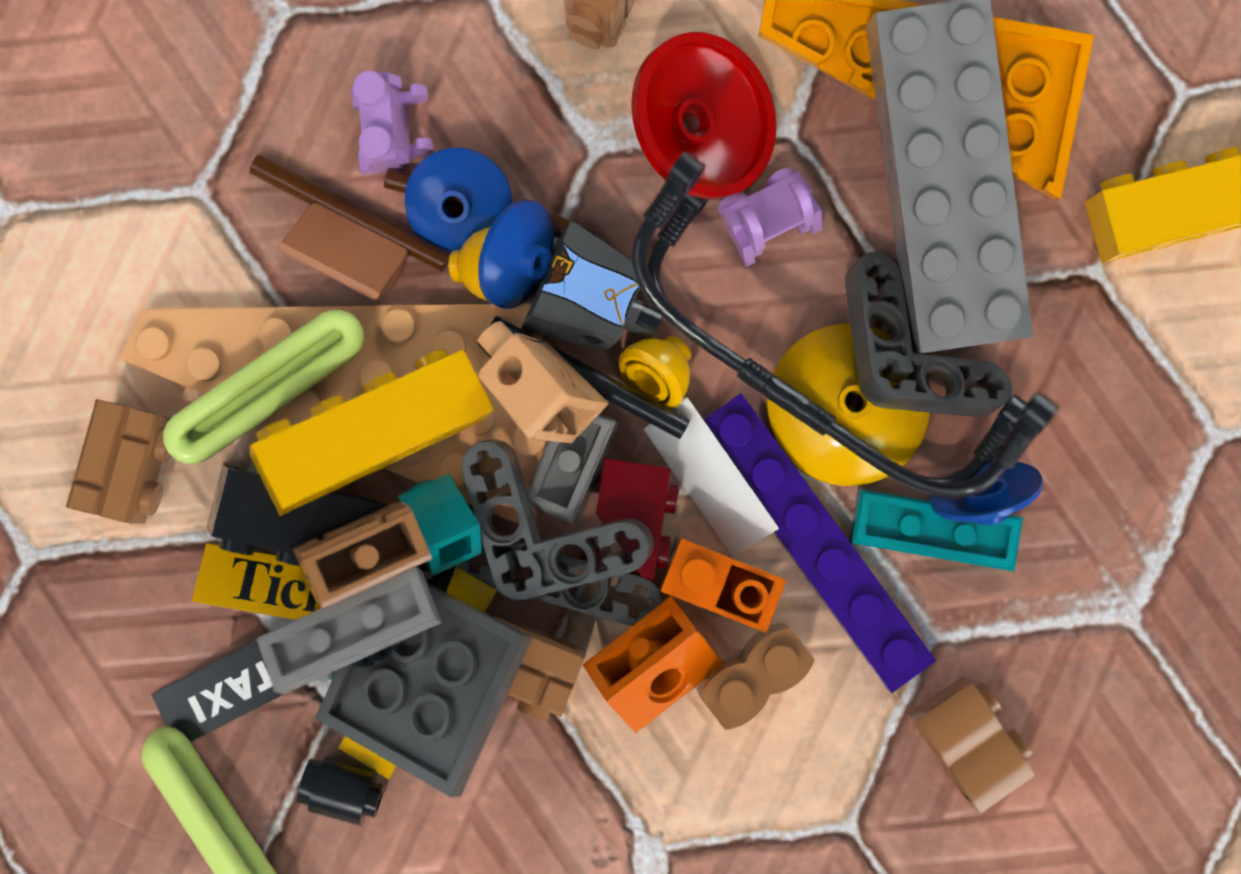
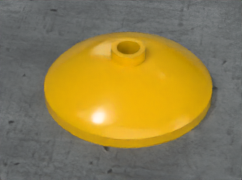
(825, 372)

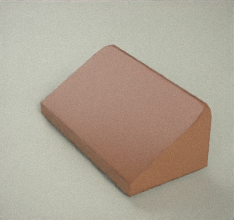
(345, 251)

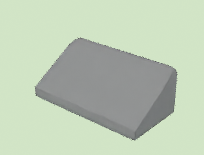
(571, 471)

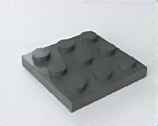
(433, 696)

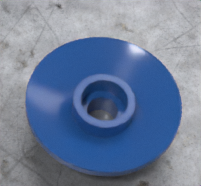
(459, 174)
(516, 254)
(993, 505)

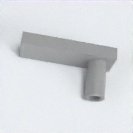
(348, 631)

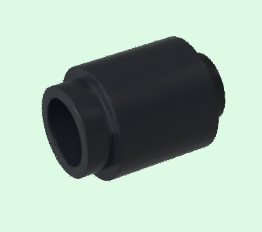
(340, 790)

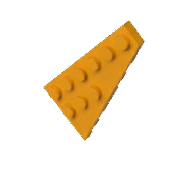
(1038, 68)

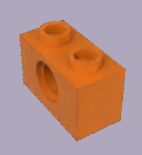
(652, 665)

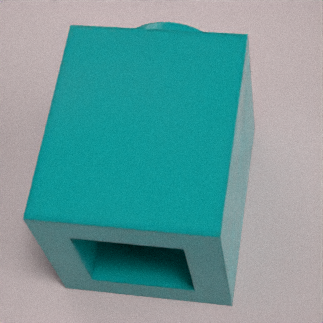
(444, 522)

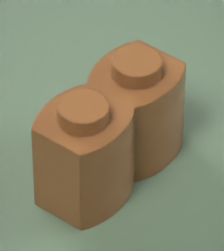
(765, 667)
(972, 743)

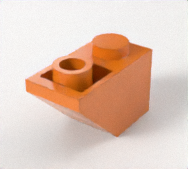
(722, 585)

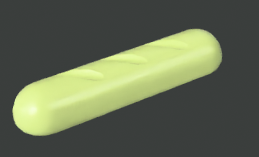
(263, 386)
(201, 804)

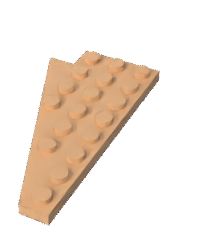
(213, 343)

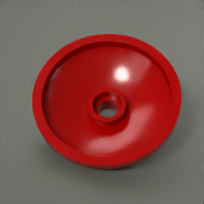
(719, 98)

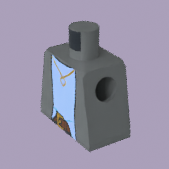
(589, 294)

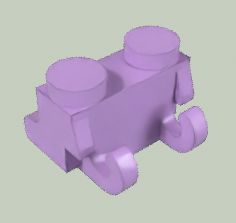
(384, 122)
(770, 212)

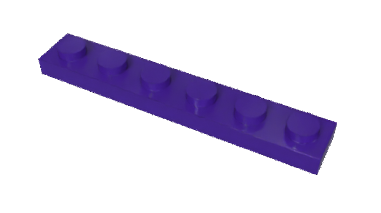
(821, 548)

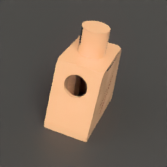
(537, 386)

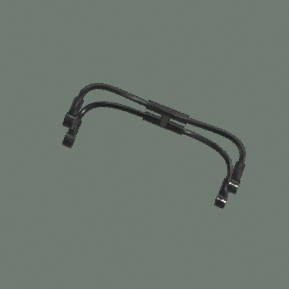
(1004, 442)

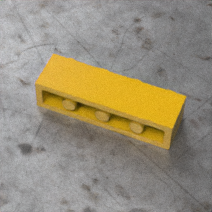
(1167, 208)
(370, 430)

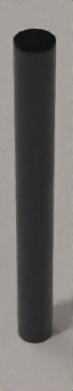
(621, 394)

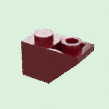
(639, 494)

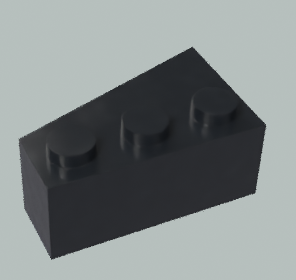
(248, 518)

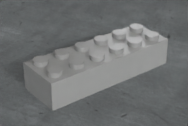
(949, 174)

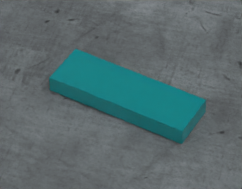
(914, 528)

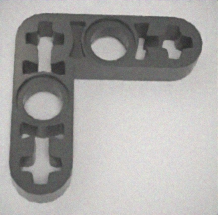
(899, 361)
(538, 553)

